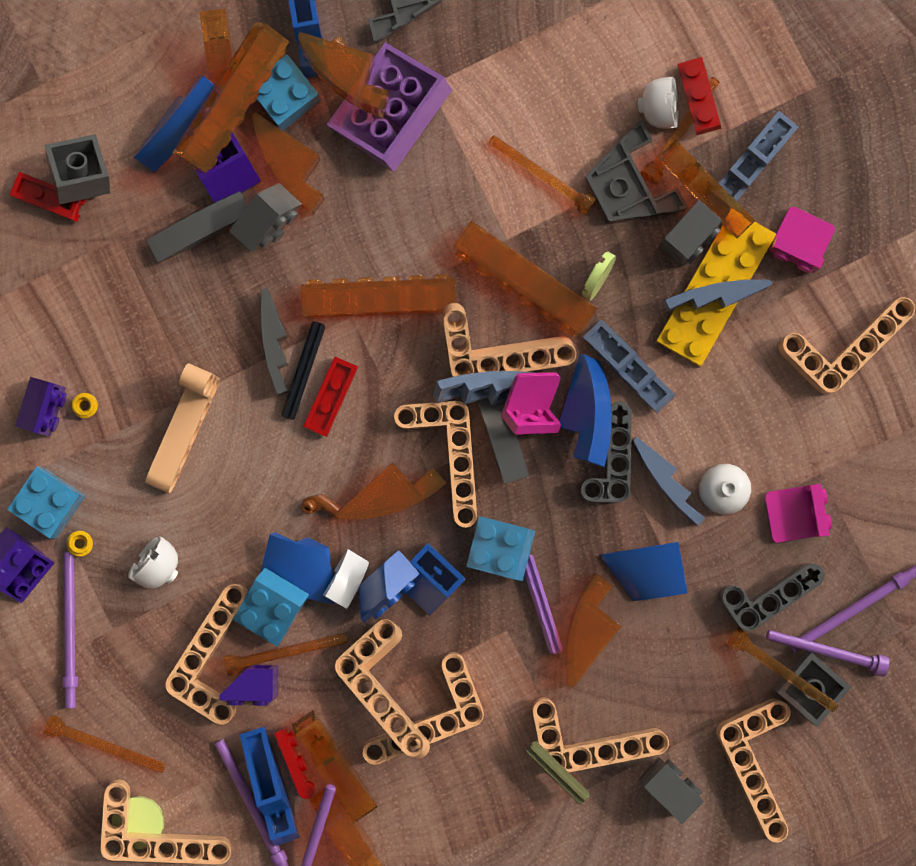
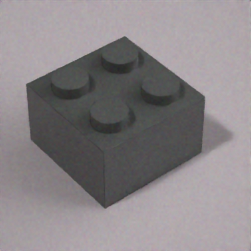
(77, 169)
(266, 217)
(693, 229)
(819, 676)
(674, 793)

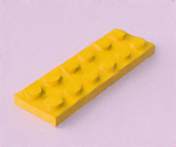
(727, 259)

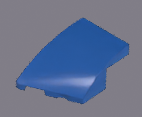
(301, 564)
(649, 571)

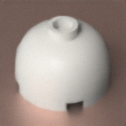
(660, 103)
(725, 489)
(155, 565)

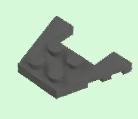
(403, 13)
(621, 187)

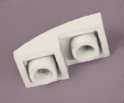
(346, 579)

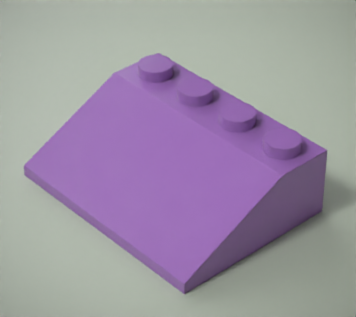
(413, 101)

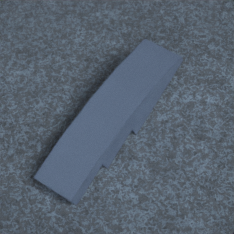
(758, 155)
(725, 292)
(629, 366)
(476, 387)
(661, 472)

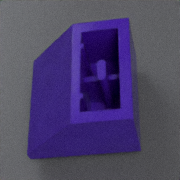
(230, 174)
(41, 407)
(20, 565)
(255, 684)

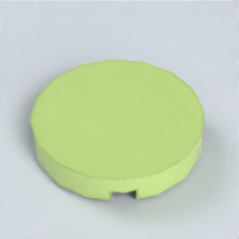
(598, 276)
(144, 817)

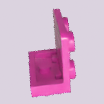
(802, 240)
(529, 404)
(798, 513)

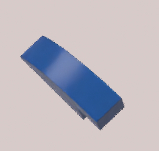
(305, 20)
(173, 125)
(588, 411)
(269, 786)

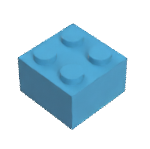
(287, 94)
(46, 502)
(500, 548)
(271, 607)

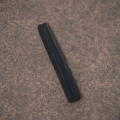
(303, 370)

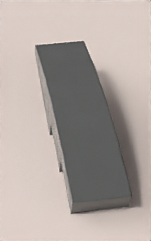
(197, 228)
(272, 334)
(503, 442)

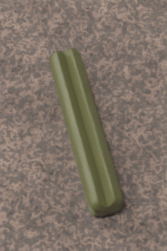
(557, 772)

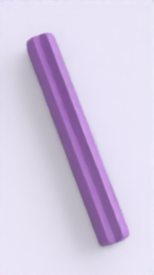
(542, 607)

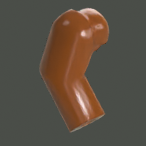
(319, 502)

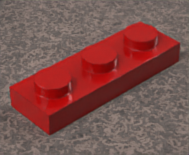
(699, 96)
(330, 396)

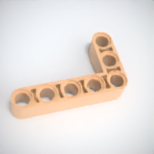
(851, 351)
(500, 353)
(178, 440)
(455, 452)
(204, 654)
(377, 692)
(433, 721)
(591, 747)
(751, 766)
(153, 841)

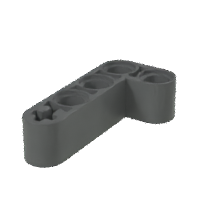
(622, 452)
(775, 591)

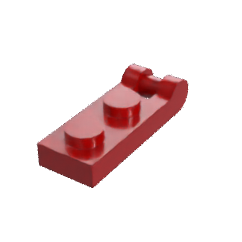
(43, 196)
(295, 763)

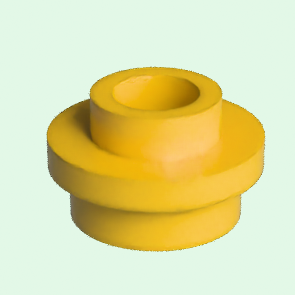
(79, 399)
(79, 535)

